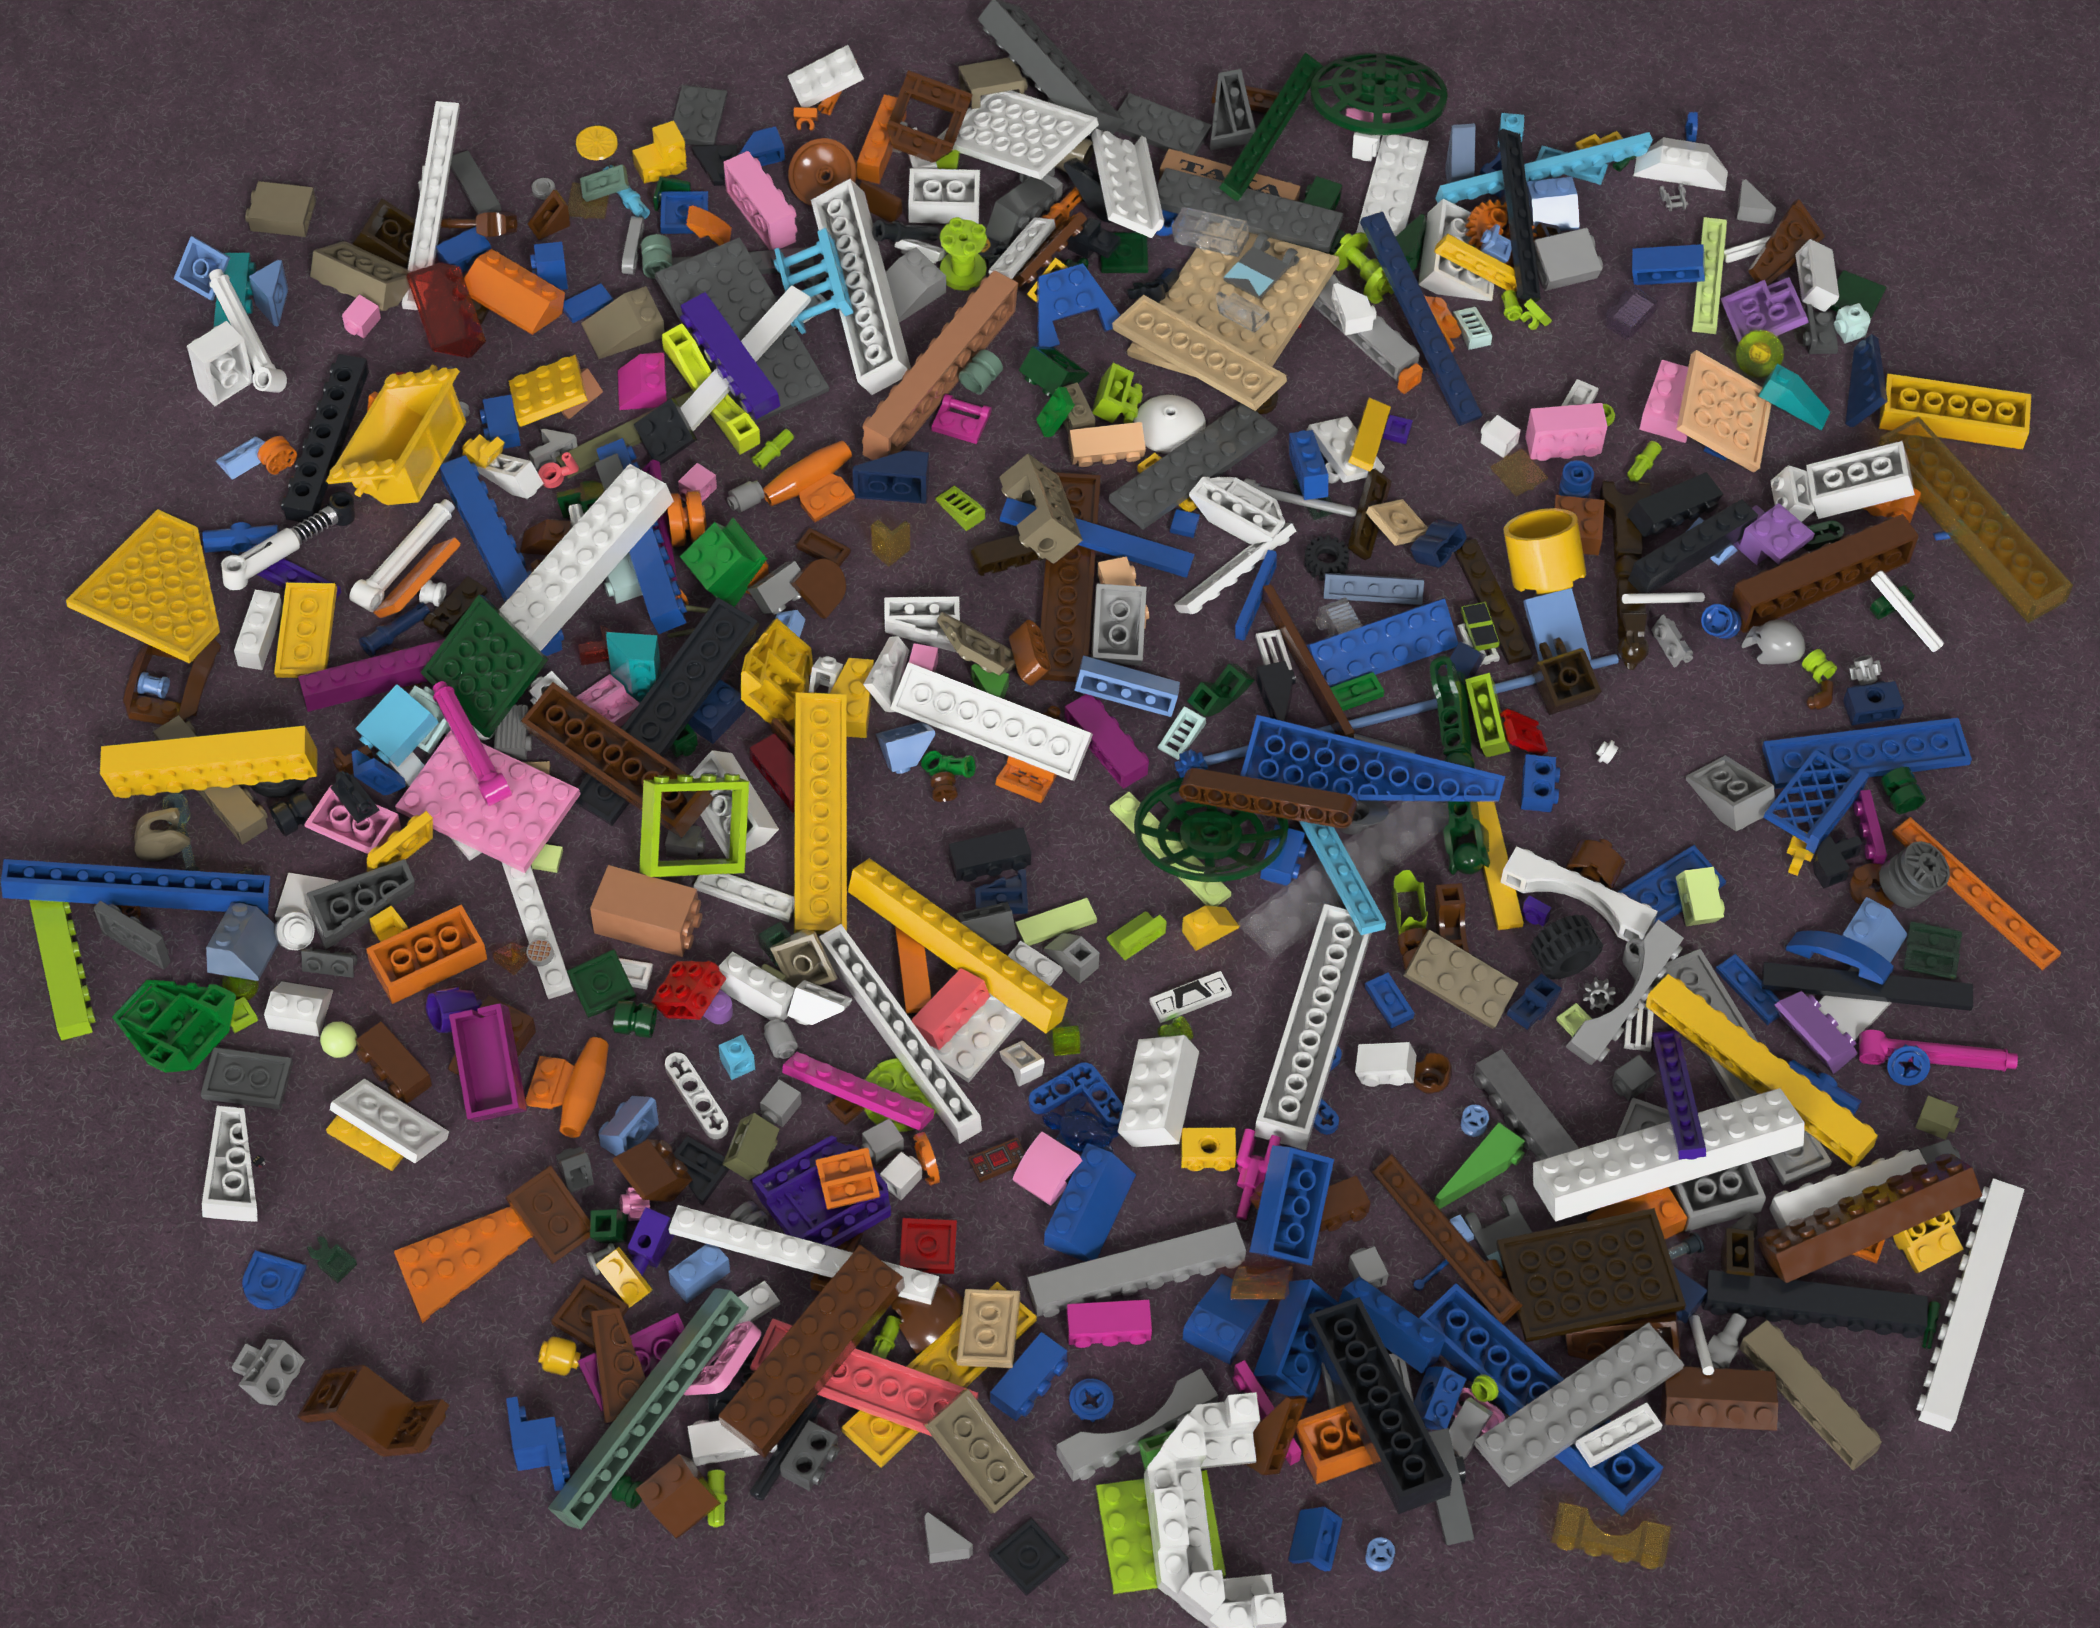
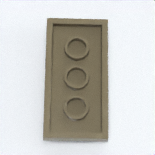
(1460, 979)
(979, 1451)

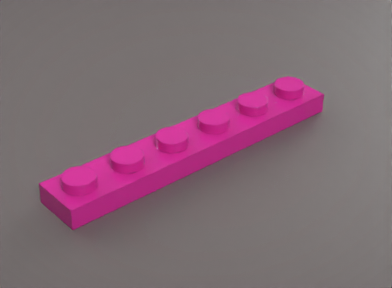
(858, 1091)

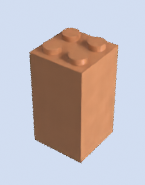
(646, 911)

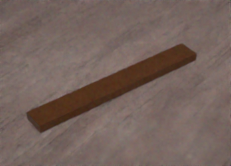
(1306, 663)
(1447, 1239)

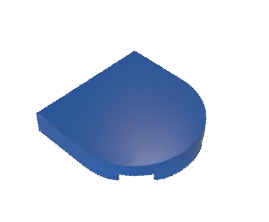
(271, 1280)

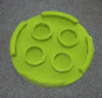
(895, 1078)

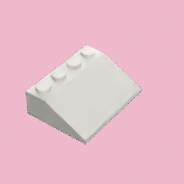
(1440, 273)

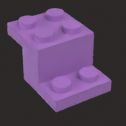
(1773, 535)

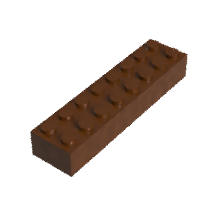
(1823, 572)
(611, 755)
(1869, 1217)
(812, 1351)

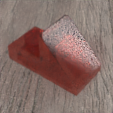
(593, 651)

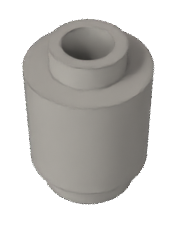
(745, 496)
(780, 1039)

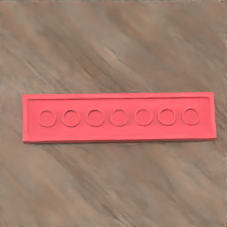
(876, 1385)

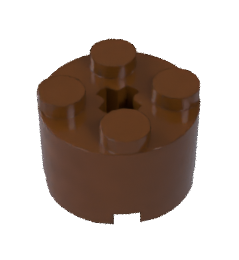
(1596, 862)

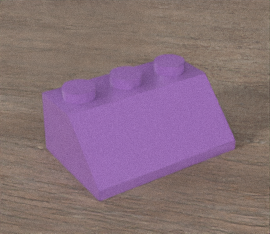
(1817, 1030)

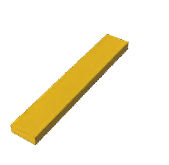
(1502, 897)

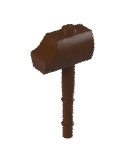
(486, 224)

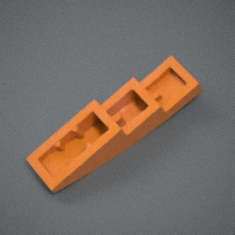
(913, 972)

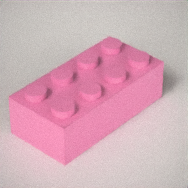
(760, 201)

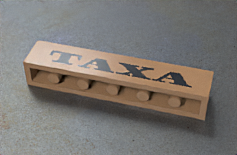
(1217, 171)

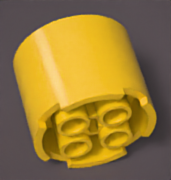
(1544, 550)

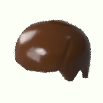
(1435, 1067)

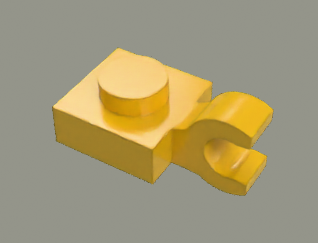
(1799, 853)

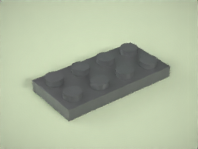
(1162, 125)

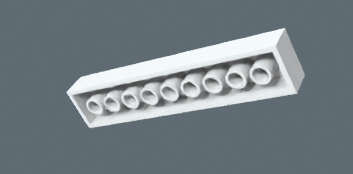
(873, 328)
(586, 555)
(1313, 1030)
(1650, 1161)

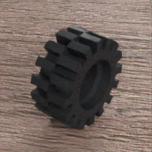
(1327, 546)

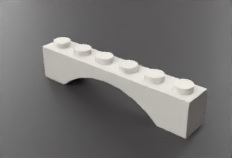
(1534, 874)

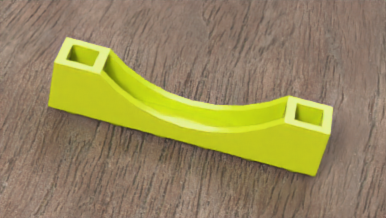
(691, 364)

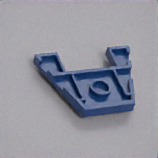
(1066, 295)

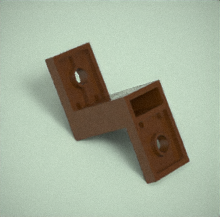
(374, 1411)

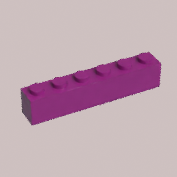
(366, 676)

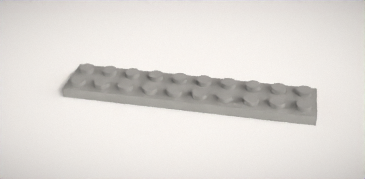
(1701, 979)

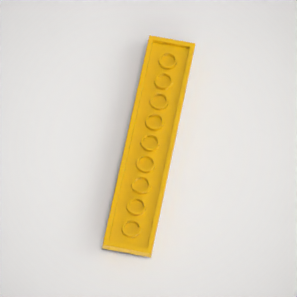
(820, 812)

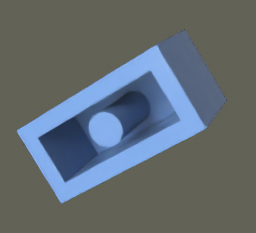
(699, 1272)

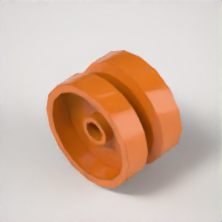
(686, 518)

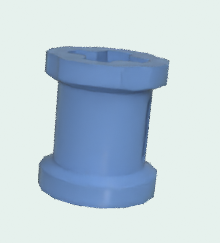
(153, 685)

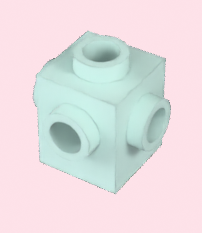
(1852, 322)

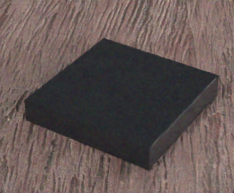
(1028, 1557)

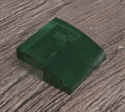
(1932, 950)

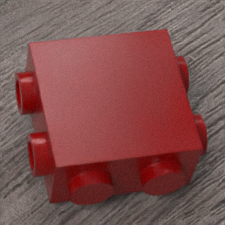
(688, 989)

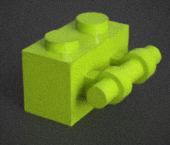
(1113, 394)

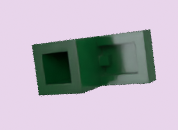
(585, 495)

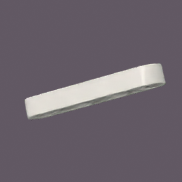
(693, 1097)

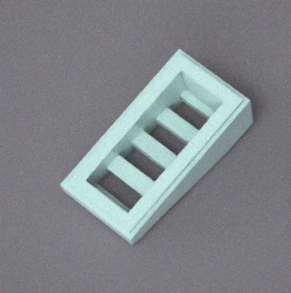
(1473, 341)
(1192, 717)

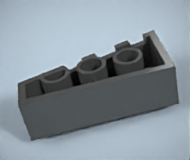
(352, 902)

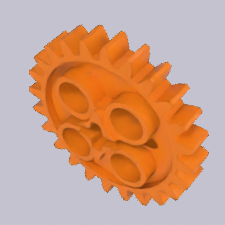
(1484, 218)

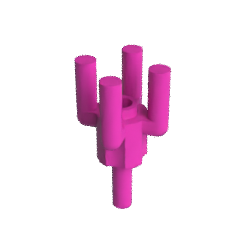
(1251, 1169)

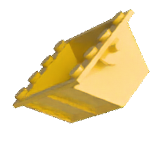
(403, 437)

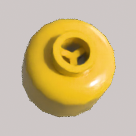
(558, 1356)

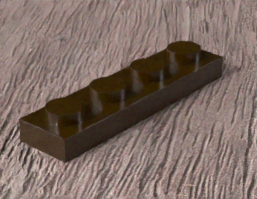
(1364, 529)

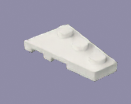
(887, 672)

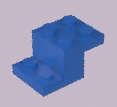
(538, 1443)

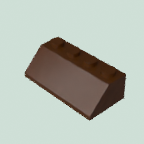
(1721, 1399)

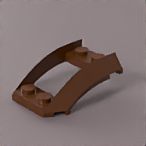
(934, 94)
(159, 710)

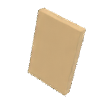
(988, 1328)

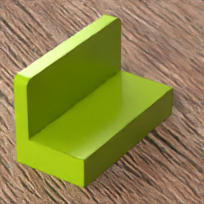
(1137, 934)

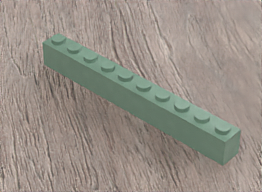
(648, 1408)

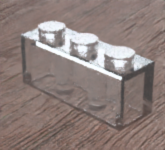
(1210, 231)

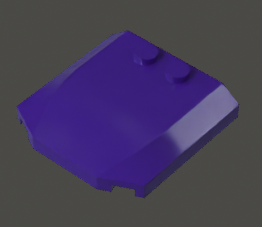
(797, 1200)

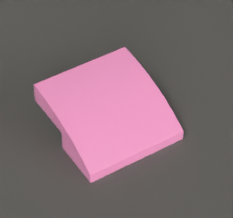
(610, 700)
(1046, 1168)

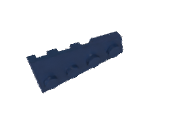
(1867, 382)

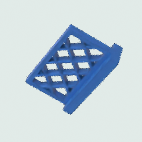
(1830, 815)

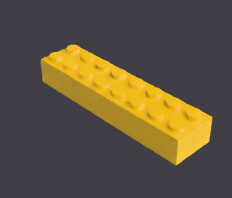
(209, 761)

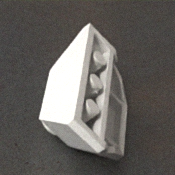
(1682, 163)
(1238, 508)

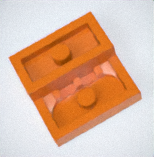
(1023, 785)
(847, 1178)

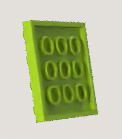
(1129, 1538)

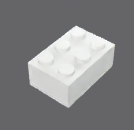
(943, 195)
(220, 363)

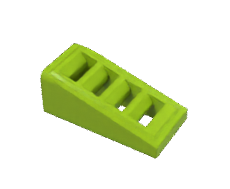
(966, 521)

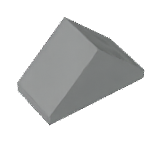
(1753, 205)
(944, 1542)

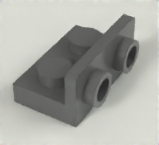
(1819, 332)

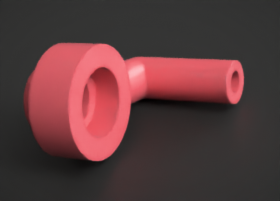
(553, 469)

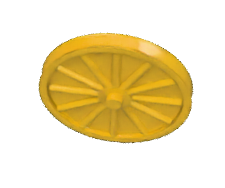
(596, 143)

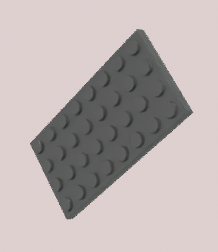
(743, 299)

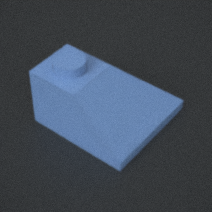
(197, 264)
(905, 745)

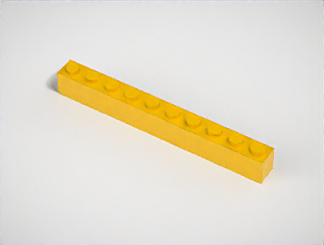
(957, 945)
(1759, 1068)

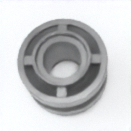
(749, 1214)

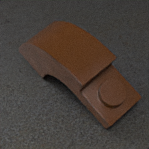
(1451, 914)

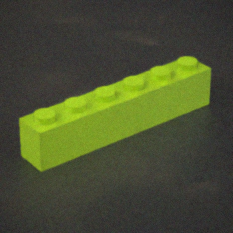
(62, 969)

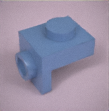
(1495, 244)

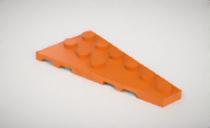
(457, 1258)

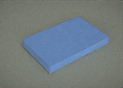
(1556, 617)

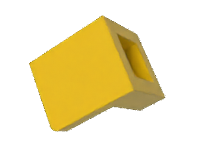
(387, 924)

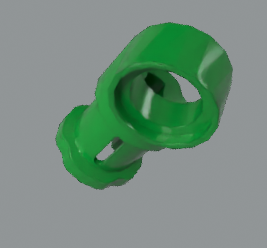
(948, 763)

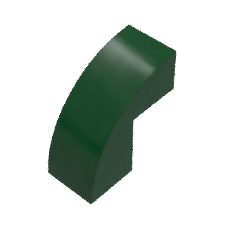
(1214, 697)

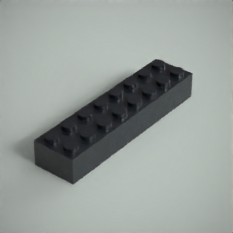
(1379, 1405)

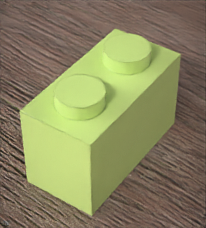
(1700, 896)

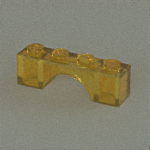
(1576, 1530)

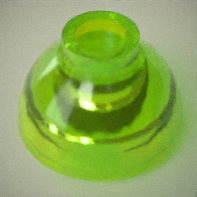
(240, 987)

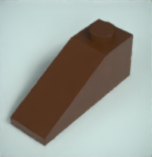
(1274, 1435)

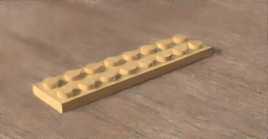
(1199, 352)

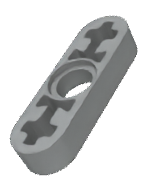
(632, 244)

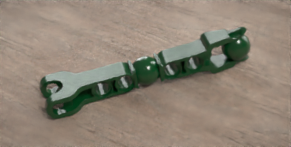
(1453, 703)

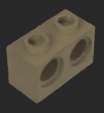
(1081, 414)

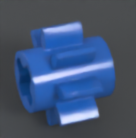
(1188, 760)

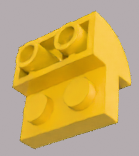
(1929, 1242)

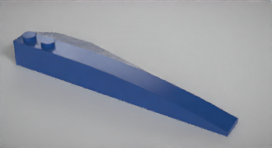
(1359, 768)

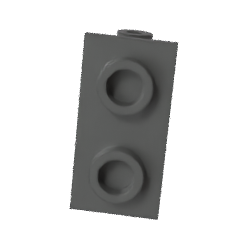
(328, 963)

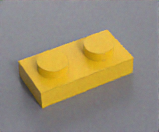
(624, 1277)

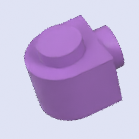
(720, 1009)

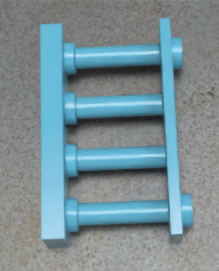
(834, 282)

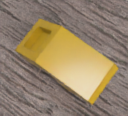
(482, 451)

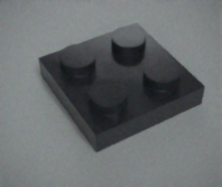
(665, 431)

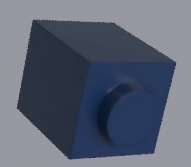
(1467, 659)

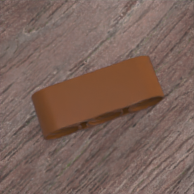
(1029, 652)

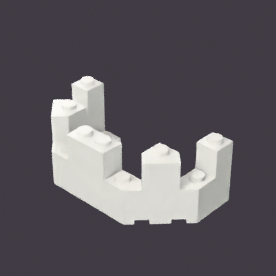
(1178, 1521)

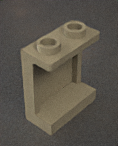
(990, 78)

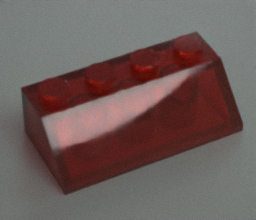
(446, 310)

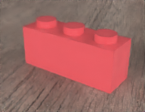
(951, 1008)

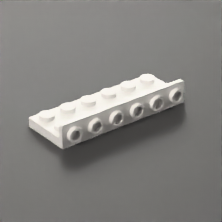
(1128, 183)

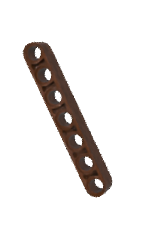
(1268, 798)

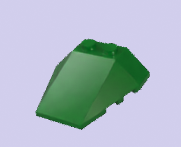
(176, 1023)

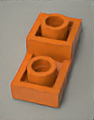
(707, 224)

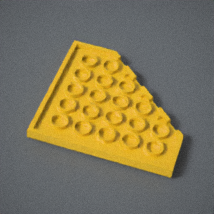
(155, 589)

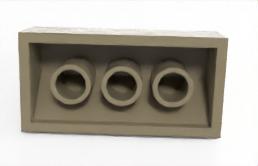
(360, 273)

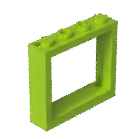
(651, 826)

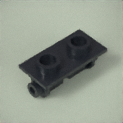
(353, 797)

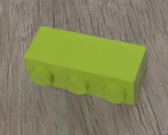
(1487, 715)

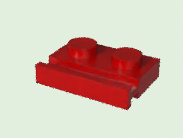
(1523, 733)

